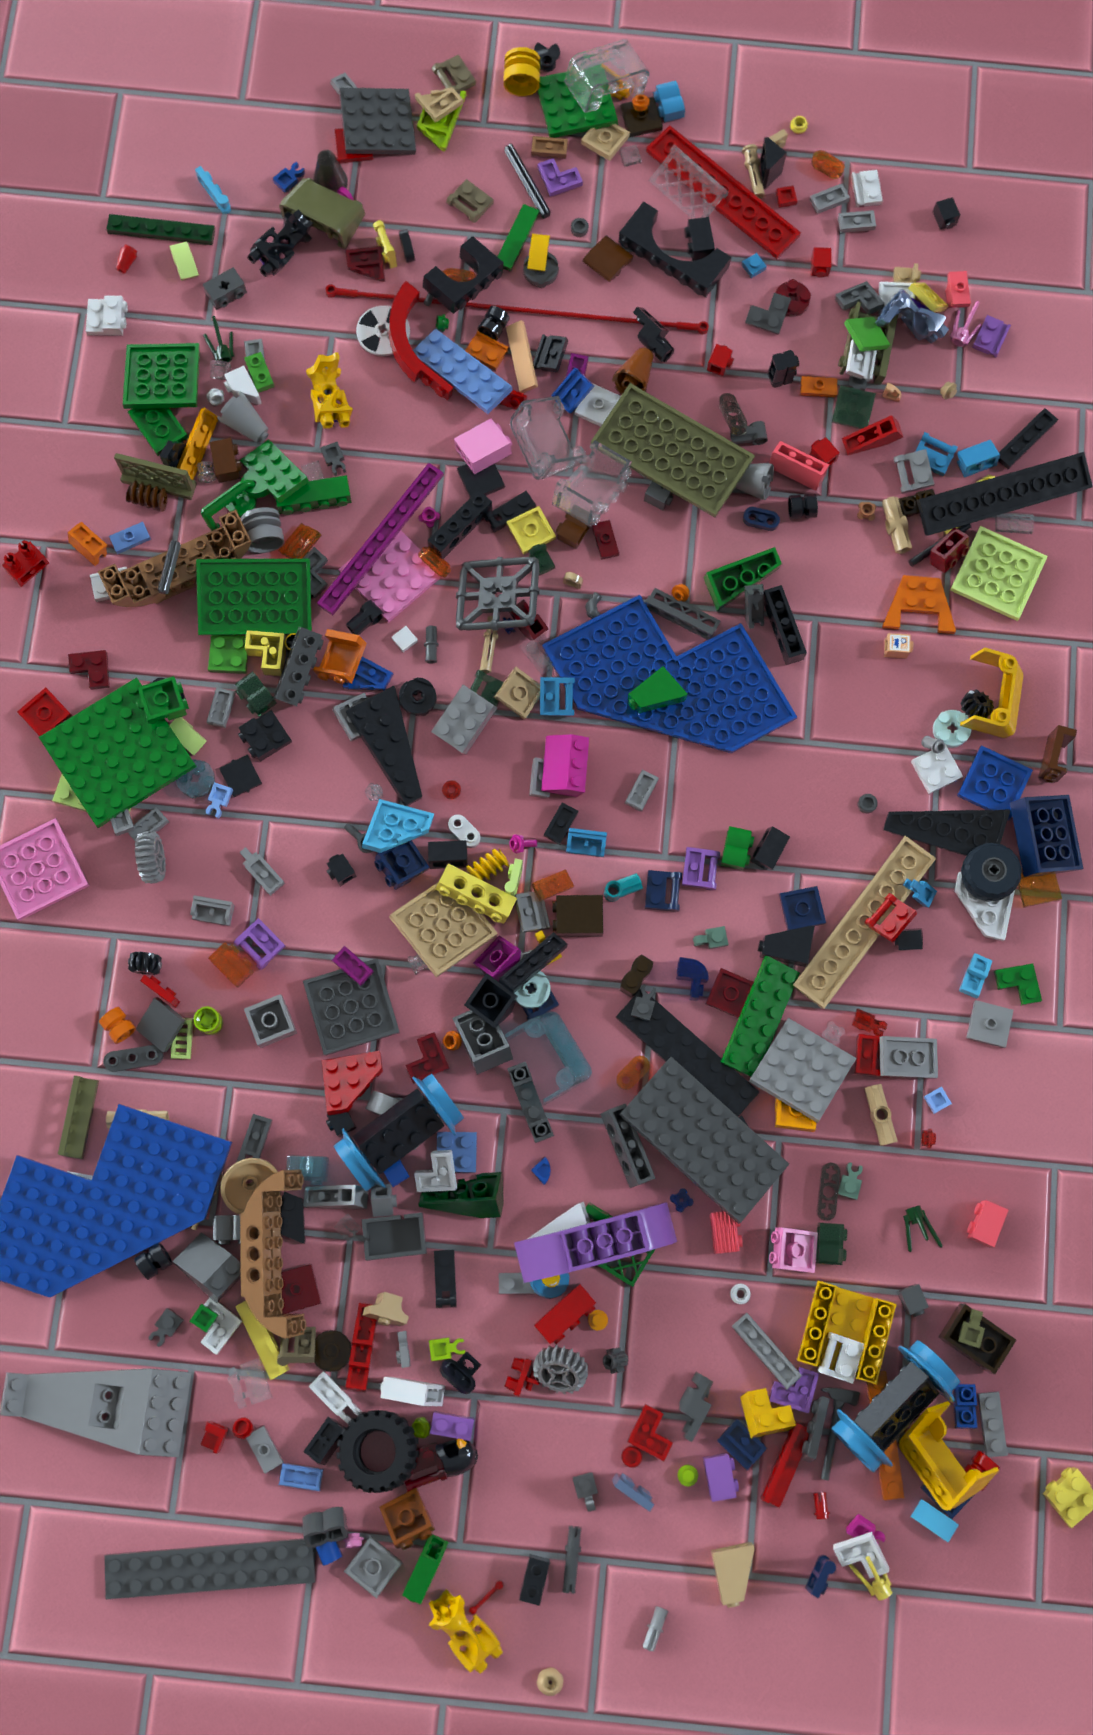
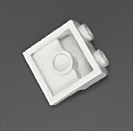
(106, 316)

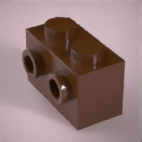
(225, 460)

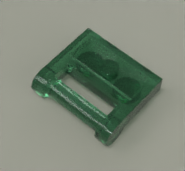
(490, 689)

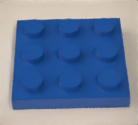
(994, 781)

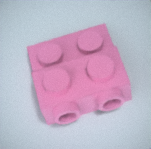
(794, 1250)

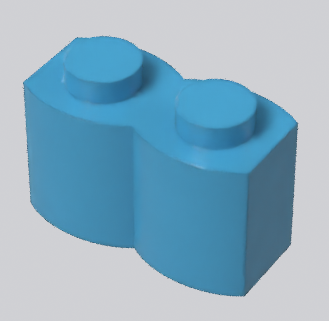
(669, 101)

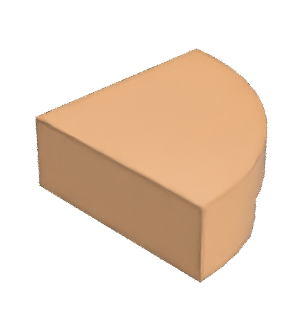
(892, 392)

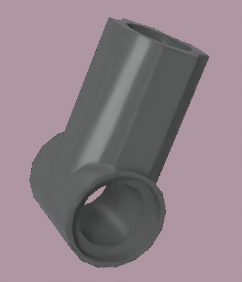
(755, 434)

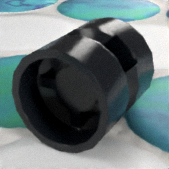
(494, 322)
(802, 506)
(151, 1262)

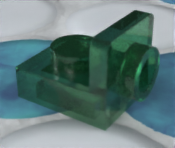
(545, 561)

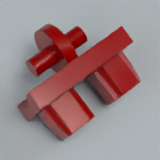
(516, 1384)

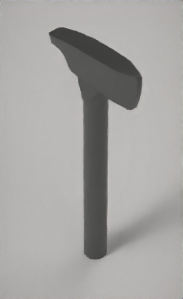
(839, 1398)

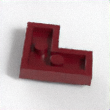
(95, 664)
(433, 1060)

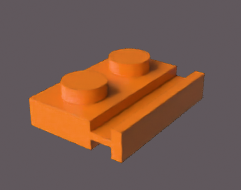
(487, 350)

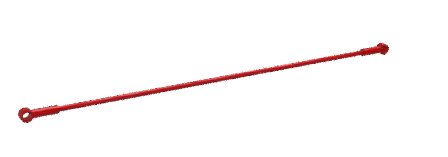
(679, 325)

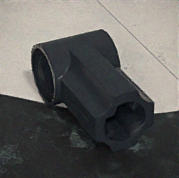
(368, 615)

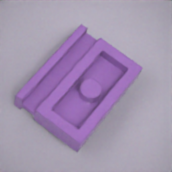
(991, 336)

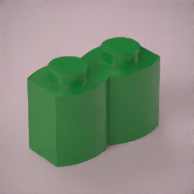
(736, 848)

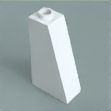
(573, 1217)

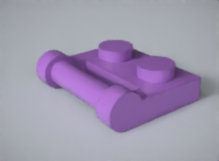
(694, 868)
(264, 939)

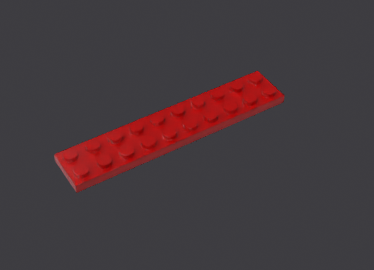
(739, 206)

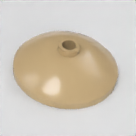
(234, 1186)

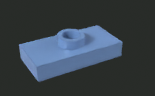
(130, 537)
(301, 1477)

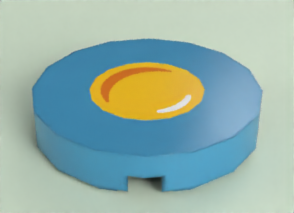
(552, 1286)

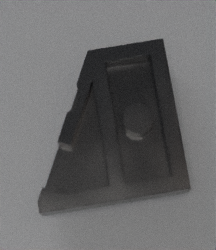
(172, 453)
(293, 1217)

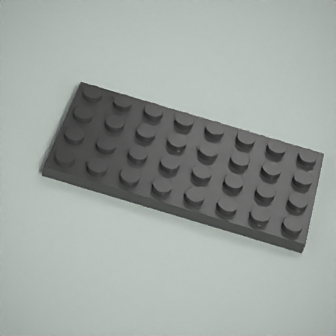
(704, 1140)

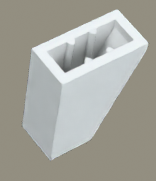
(412, 1391)

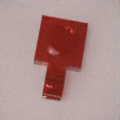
(867, 1022)

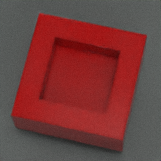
(786, 196)

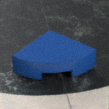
(542, 1170)

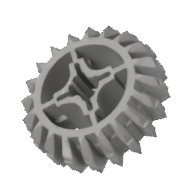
(150, 857)
(560, 1369)

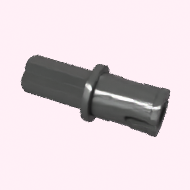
(431, 644)

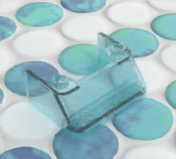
(576, 1066)

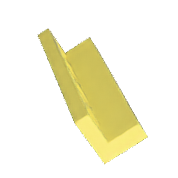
(263, 1341)

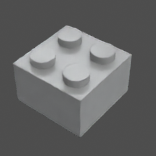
(270, 1021)

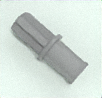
(655, 1628)

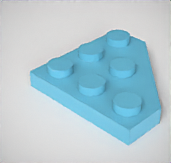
(395, 825)

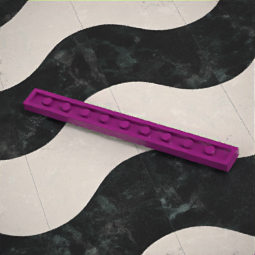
(380, 539)

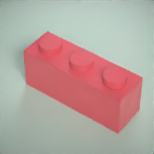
(798, 465)

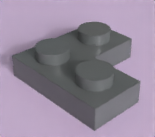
(860, 293)
(773, 317)
(317, 561)

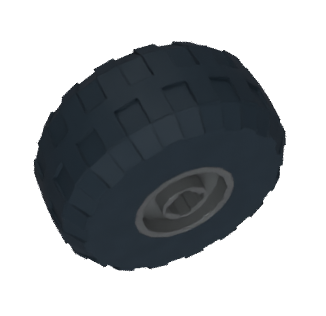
(991, 872)

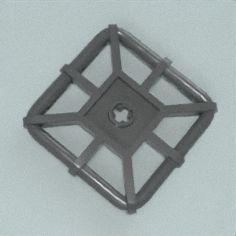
(505, 602)

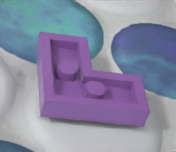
(556, 181)
(799, 1395)

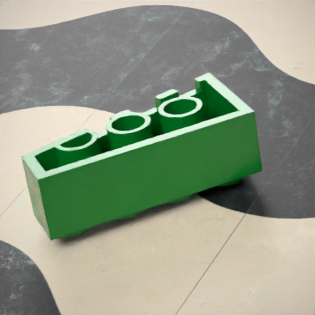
(728, 581)

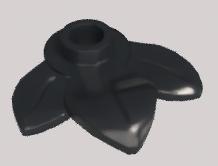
(547, 56)

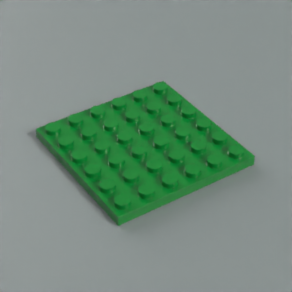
(116, 754)

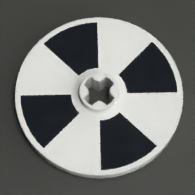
(369, 330)

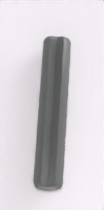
(169, 567)

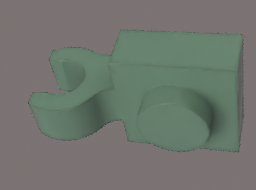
(714, 938)

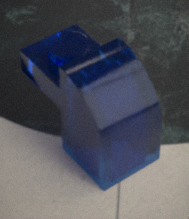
(693, 971)

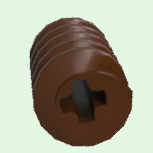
(147, 496)

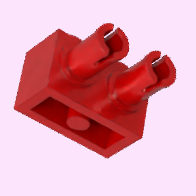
(24, 563)

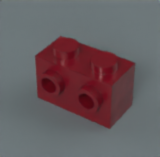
(949, 550)

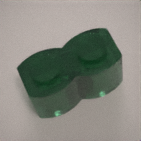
(255, 694)
(830, 1243)

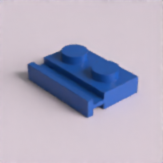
(573, 390)

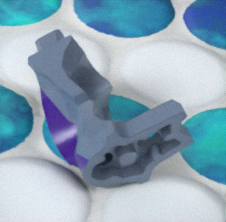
(916, 316)

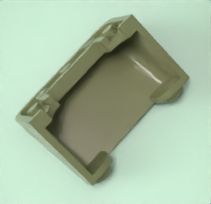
(326, 209)

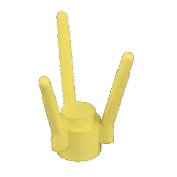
(881, 1585)

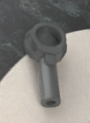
(357, 835)

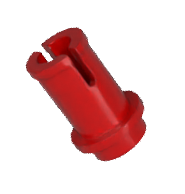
(821, 1507)

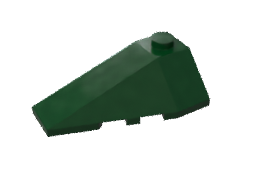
(473, 1198)

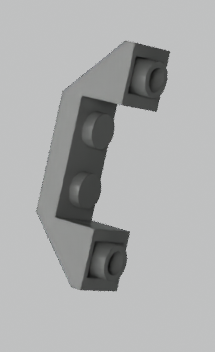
(530, 1102)

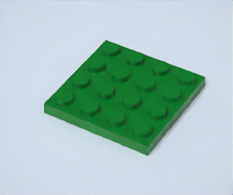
(563, 112)
(161, 376)

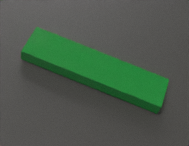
(518, 236)

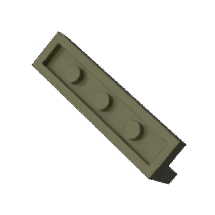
(78, 1117)

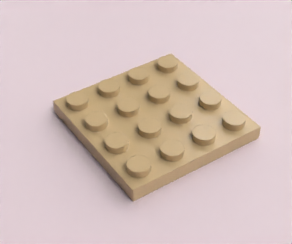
(441, 929)

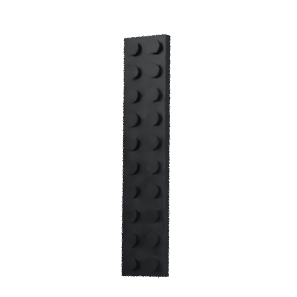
(1004, 493)

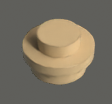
(948, 390)

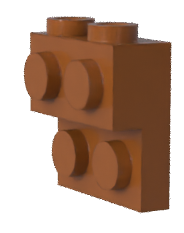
(407, 1519)

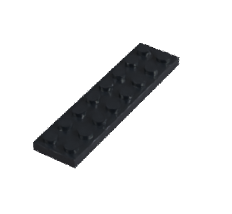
(672, 1039)

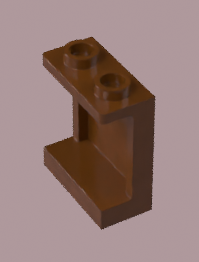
(1058, 738)

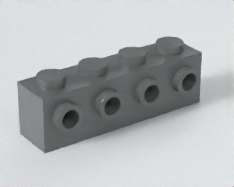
(297, 666)

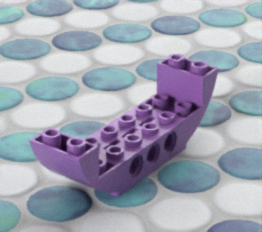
(595, 1243)

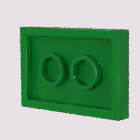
(158, 426)

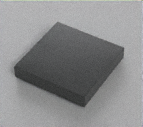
(160, 1024)

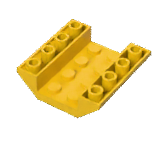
(852, 1317)

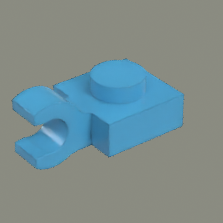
(922, 891)

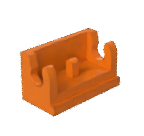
(87, 543)

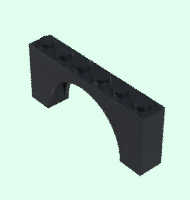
(698, 274)

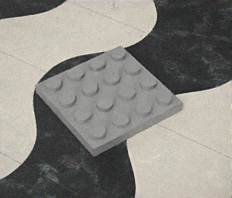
(802, 1070)

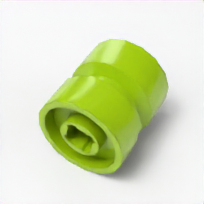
(208, 1020)

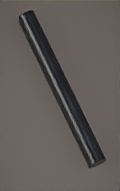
(926, 552)

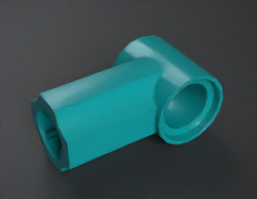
(624, 887)

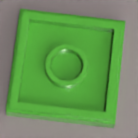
(867, 334)

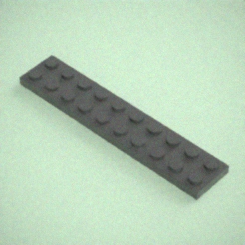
(208, 1568)

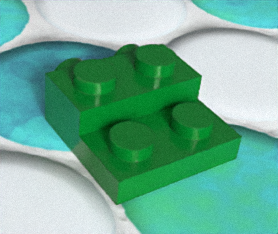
(163, 700)

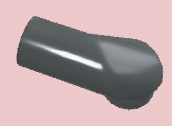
(591, 605)

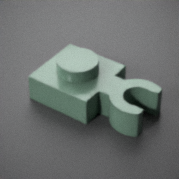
(850, 1185)

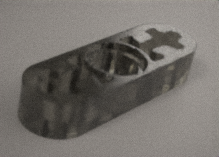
(733, 408)
(832, 1207)

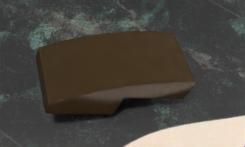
(909, 504)

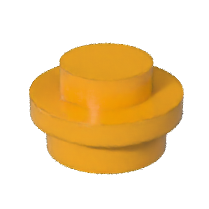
(598, 1320)

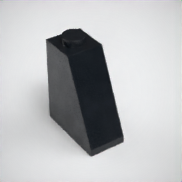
(788, 946)

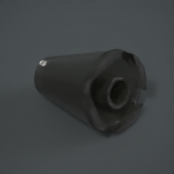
(329, 171)

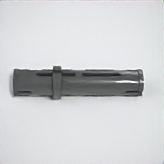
(573, 1549)

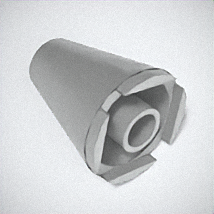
(243, 418)
(757, 480)

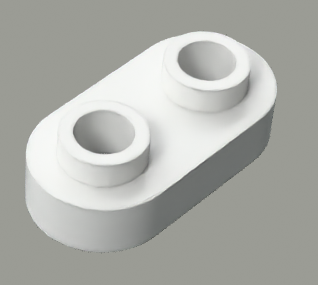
(465, 829)

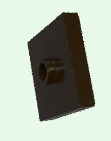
(641, 121)

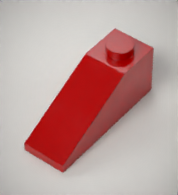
(873, 436)

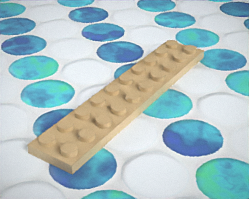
(852, 936)

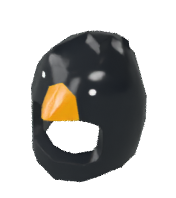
(457, 1456)

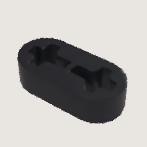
(406, 245)

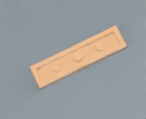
(521, 356)

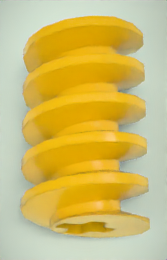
(489, 865)

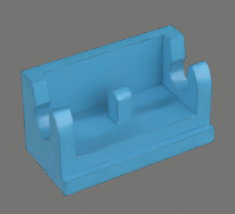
(977, 458)
(586, 842)

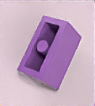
(452, 1425)
(720, 1477)

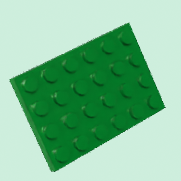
(253, 595)

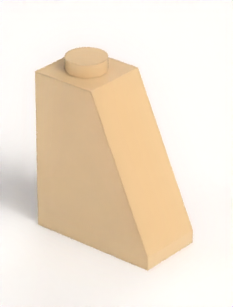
(732, 1571)

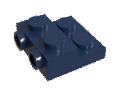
(401, 864)

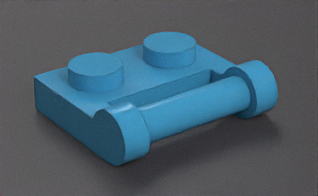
(937, 461)
(551, 696)

